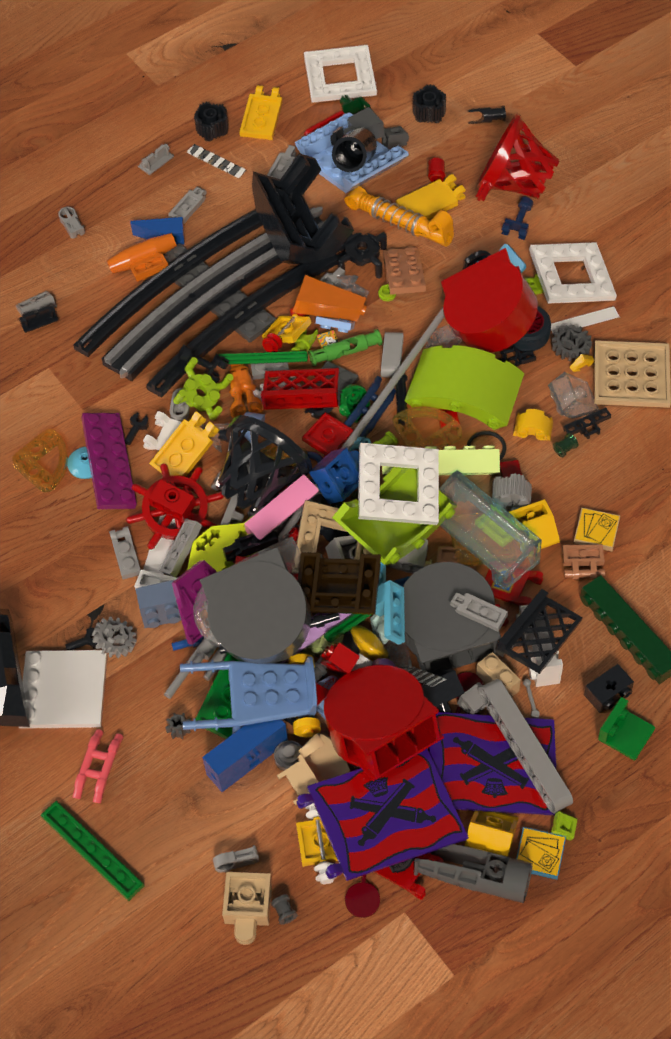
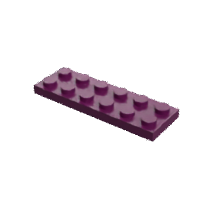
(108, 461)

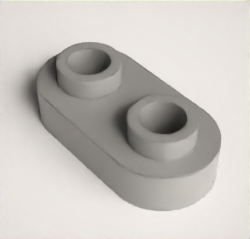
(176, 409)

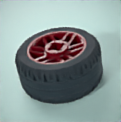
(538, 333)

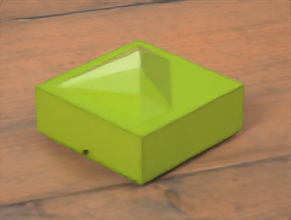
(564, 825)

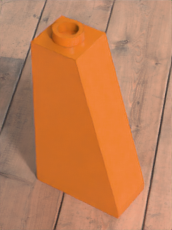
(328, 301)

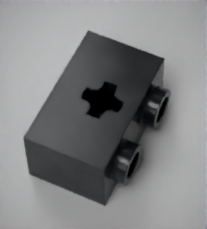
(609, 688)

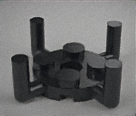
(365, 256)

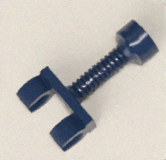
(525, 205)

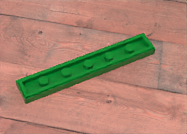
(92, 850)

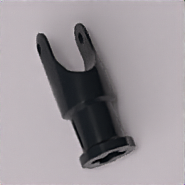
(489, 114)

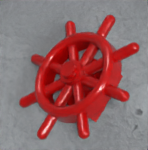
(173, 503)

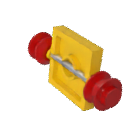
(285, 330)

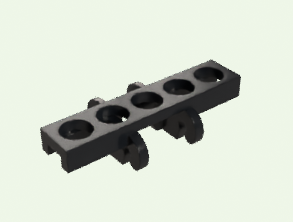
(518, 355)
(582, 429)

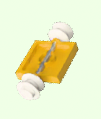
(315, 845)

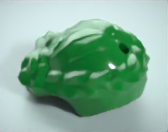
(349, 402)

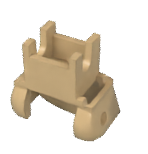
(316, 763)

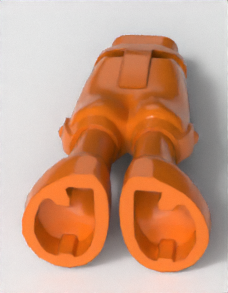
(242, 384)

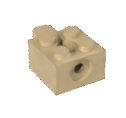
(247, 903)

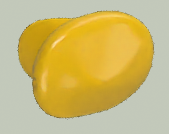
(368, 643)

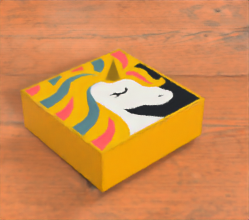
(327, 338)

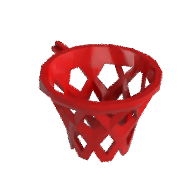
(525, 174)

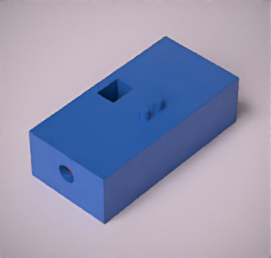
(243, 752)

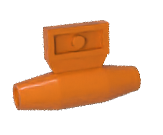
(143, 258)

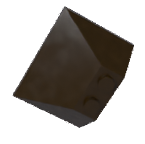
(340, 584)

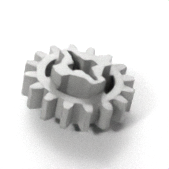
(114, 637)

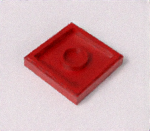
(327, 434)

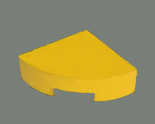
(582, 361)

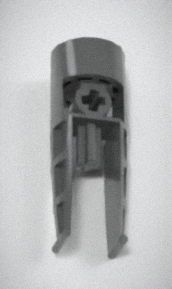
(480, 871)

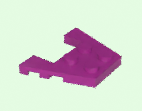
(185, 591)

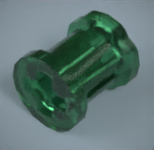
(565, 445)

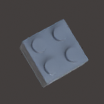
(158, 604)

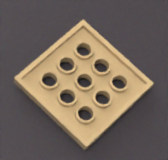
(623, 396)

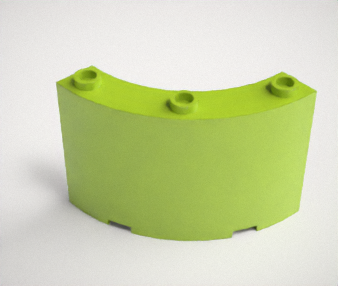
(466, 383)
(390, 538)

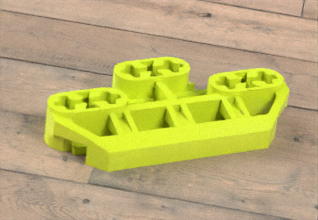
(213, 553)

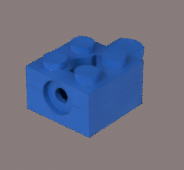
(340, 472)

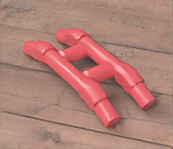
(102, 775)

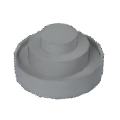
(286, 754)

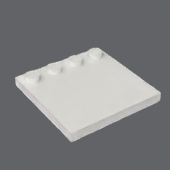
(65, 688)

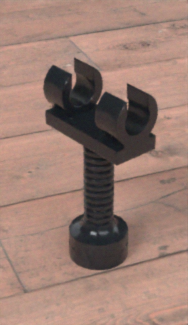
(185, 353)

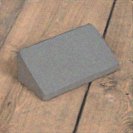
(36, 303)

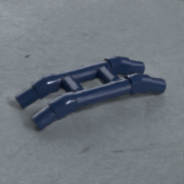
(361, 407)

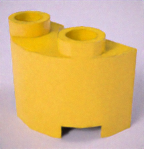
(533, 423)

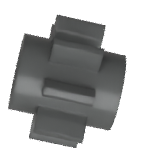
(175, 726)

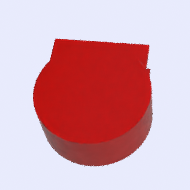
(489, 303)
(380, 718)

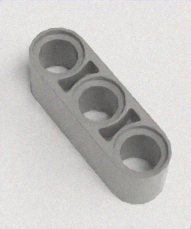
(391, 353)

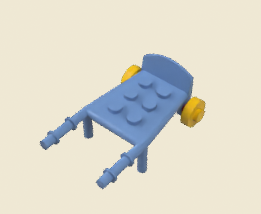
(265, 694)

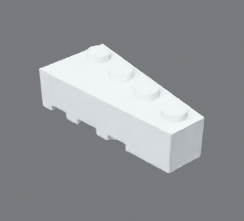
(553, 671)

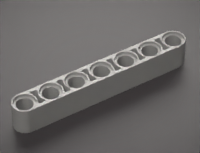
(525, 746)

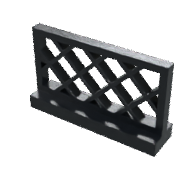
(526, 620)

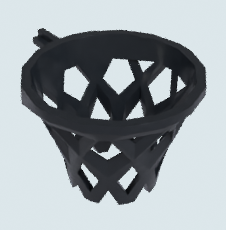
(261, 467)

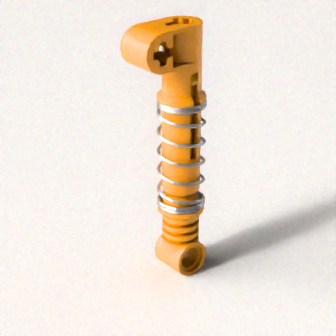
(438, 230)

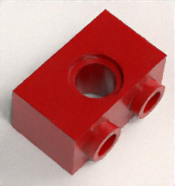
(339, 658)

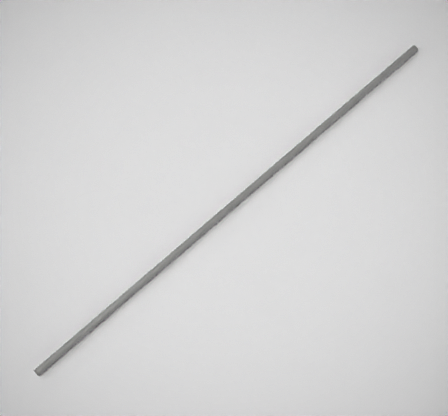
(348, 444)

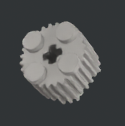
(512, 492)

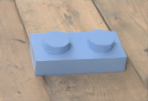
(342, 325)

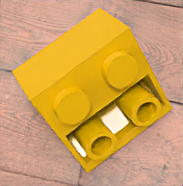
(540, 521)

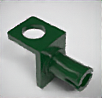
(353, 106)

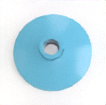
(77, 465)

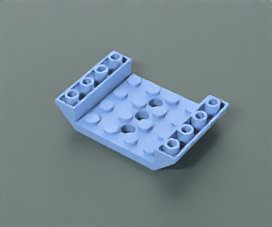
(319, 146)

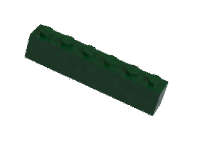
(628, 628)

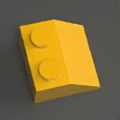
(492, 832)

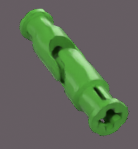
(338, 349)

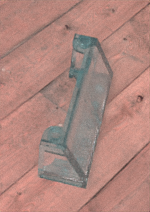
(490, 532)

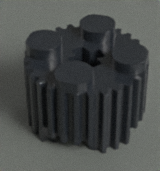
(429, 104)
(211, 121)

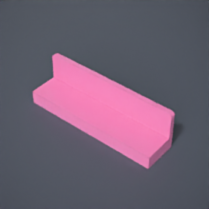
(281, 507)

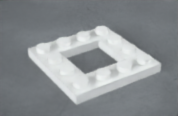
(321, 91)
(598, 290)
(420, 512)

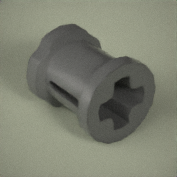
(284, 909)

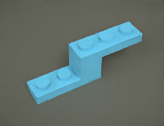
(391, 605)

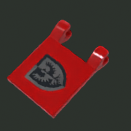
(403, 874)

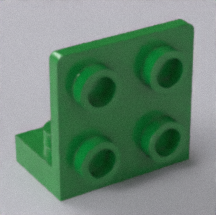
(625, 731)

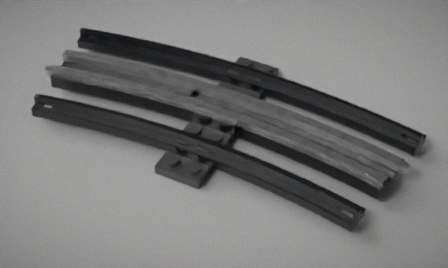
(202, 291)

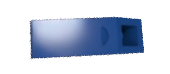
(157, 227)

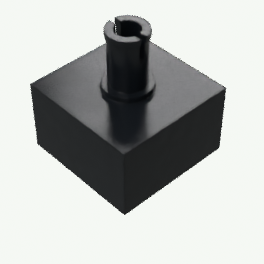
(443, 691)

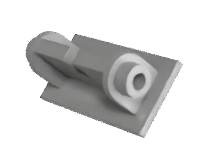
(156, 160)

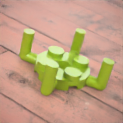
(207, 385)

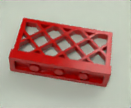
(301, 397)

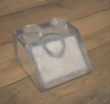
(572, 396)

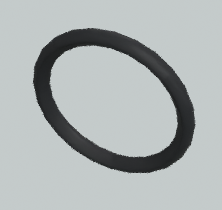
(489, 433)

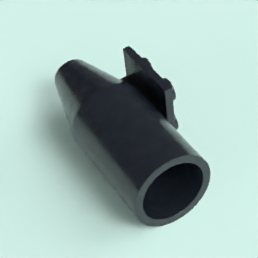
(353, 148)

